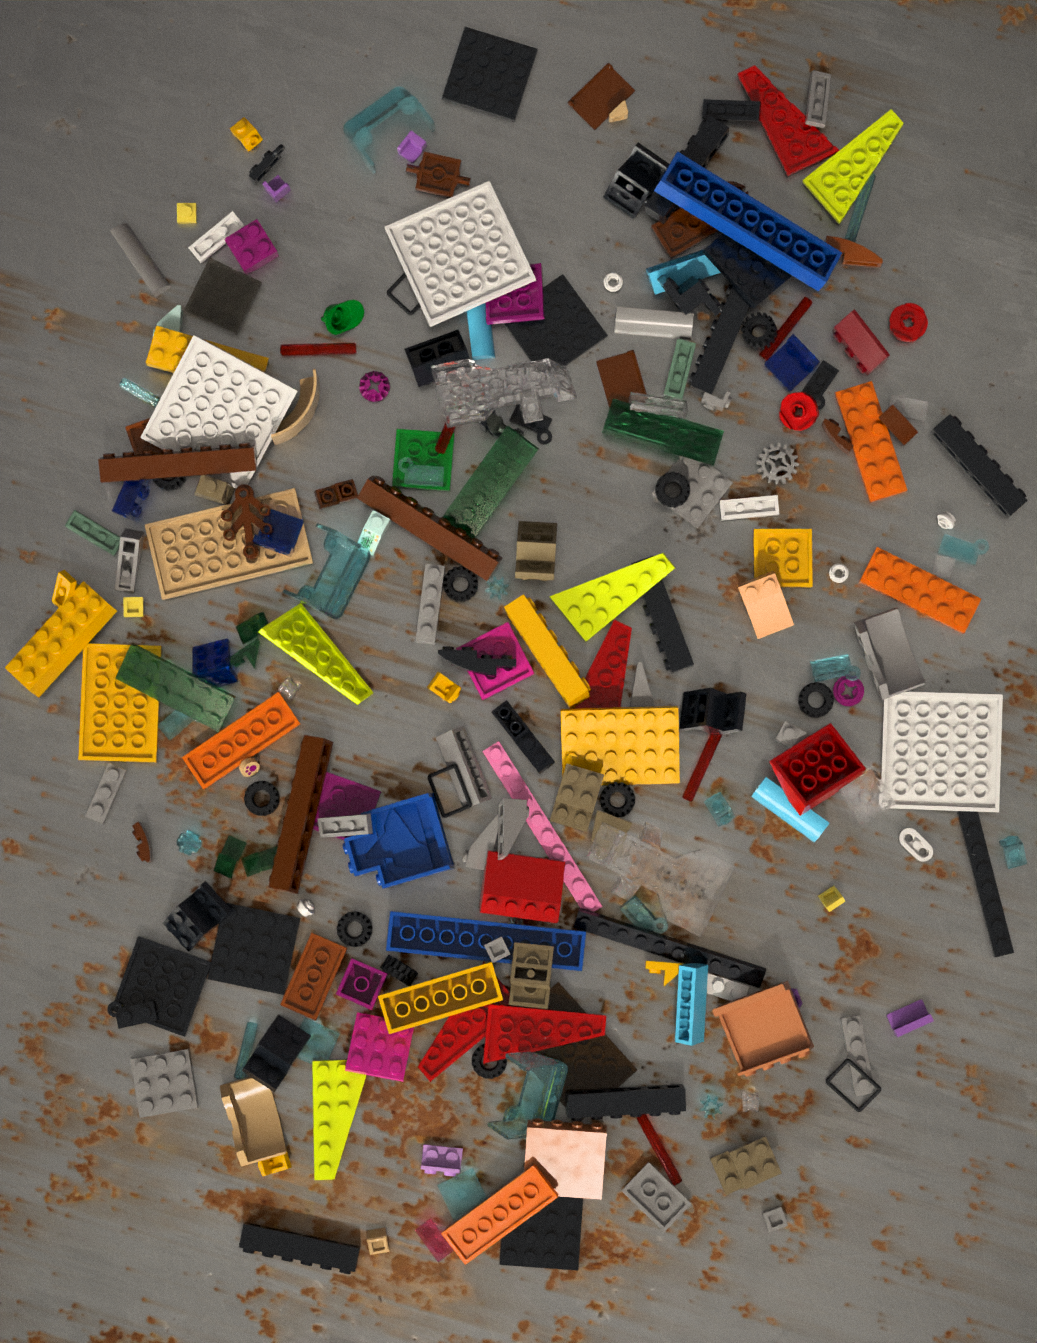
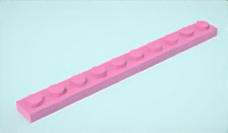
(542, 827)

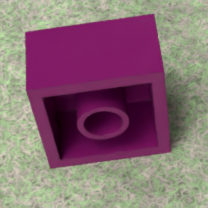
(251, 247)
(362, 983)

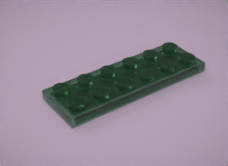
(663, 432)
(490, 482)
(175, 687)

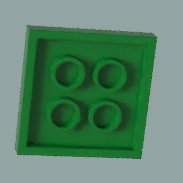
(420, 448)

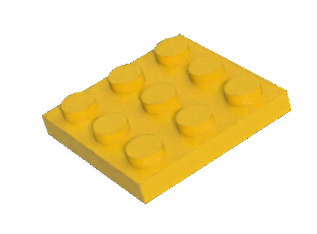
(786, 553)

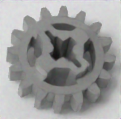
(785, 467)

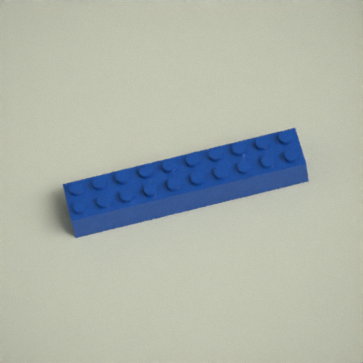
(748, 221)
(467, 938)

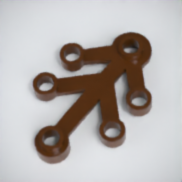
(247, 519)

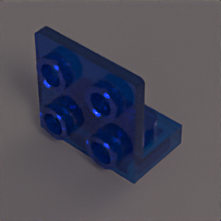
(792, 363)
(130, 499)
(284, 534)
(212, 663)

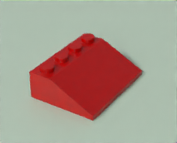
(816, 768)
(522, 887)

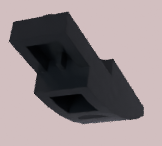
(467, 660)
(523, 737)

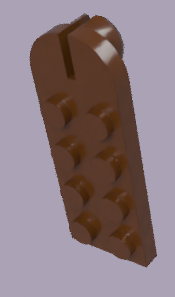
(684, 230)

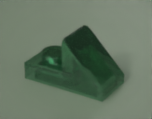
(250, 628)
(250, 651)
(230, 856)
(259, 861)

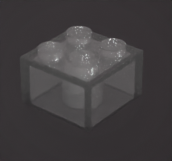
(867, 796)

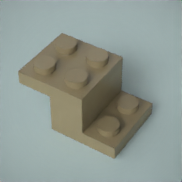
(536, 550)
(576, 797)
(531, 976)
(745, 1165)

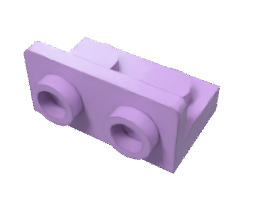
(441, 1159)

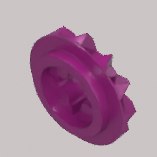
(383, 387)
(847, 700)

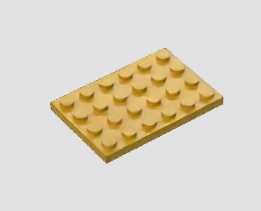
(115, 717)
(623, 743)

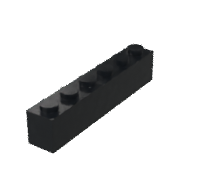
(700, 150)
(721, 342)
(979, 466)
(666, 628)
(625, 1101)
(299, 1247)

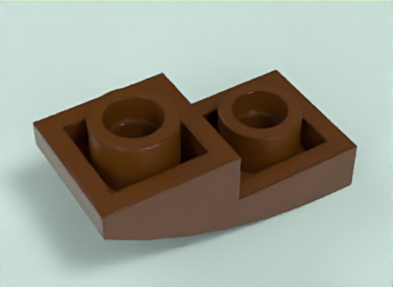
(898, 424)
(832, 430)
(336, 494)
(144, 848)

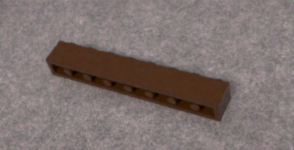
(177, 463)
(429, 527)
(300, 814)

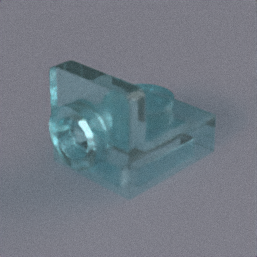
(719, 809)
(1013, 851)

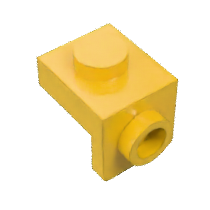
(246, 134)
(444, 688)
(274, 1164)

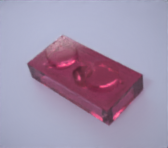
(433, 1239)

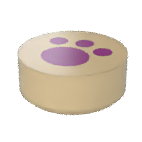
(249, 767)

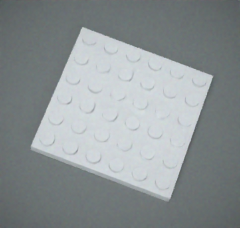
(460, 253)
(217, 403)
(943, 751)

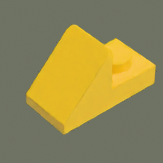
(64, 587)
(670, 969)

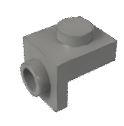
(712, 402)

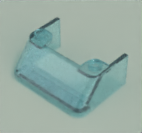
(358, 128)
(338, 576)
(538, 1096)

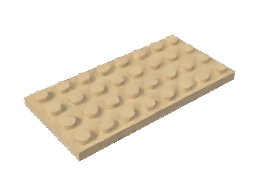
(195, 557)

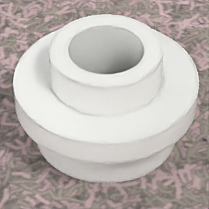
(613, 276)
(946, 520)
(842, 568)
(305, 907)

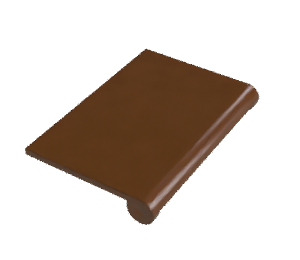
(601, 96)
(620, 376)

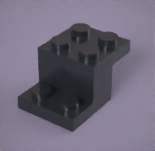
(635, 180)
(690, 294)
(712, 711)
(197, 916)
(276, 1053)

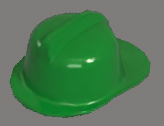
(343, 316)

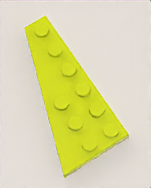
(846, 172)
(601, 600)
(307, 643)
(334, 1106)

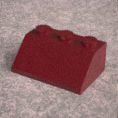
(860, 343)

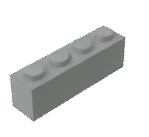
(430, 604)

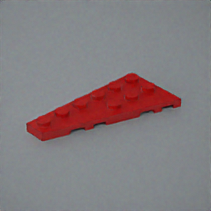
(784, 124)
(608, 669)
(533, 1030)
(458, 1036)

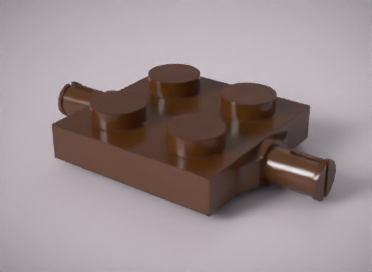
(438, 174)

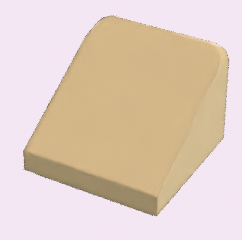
(619, 113)
(377, 1241)

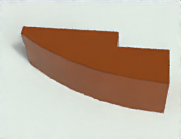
(854, 253)

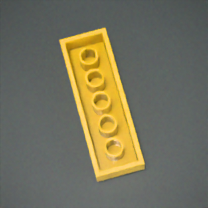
(169, 347)
(60, 639)
(547, 652)
(440, 998)

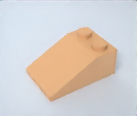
(765, 604)

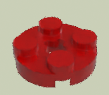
(903, 312)
(788, 409)

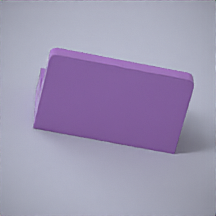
(909, 1018)

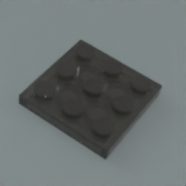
(223, 296)

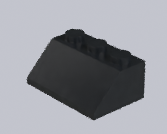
(435, 351)

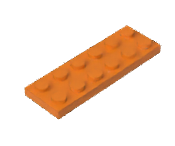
(871, 442)
(920, 590)
(241, 740)
(500, 1214)

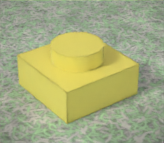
(186, 213)
(133, 606)
(831, 898)

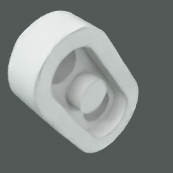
(915, 844)

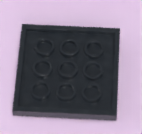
(489, 74)
(745, 270)
(566, 330)
(254, 949)
(168, 979)
(546, 1238)

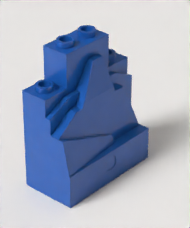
(404, 843)

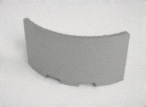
(888, 653)

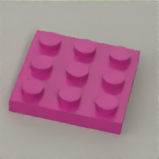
(497, 643)
(376, 1051)

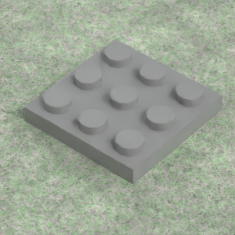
(706, 489)
(164, 1083)

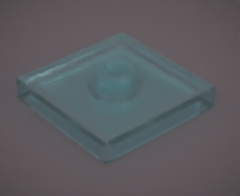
(320, 1043)
(462, 1193)

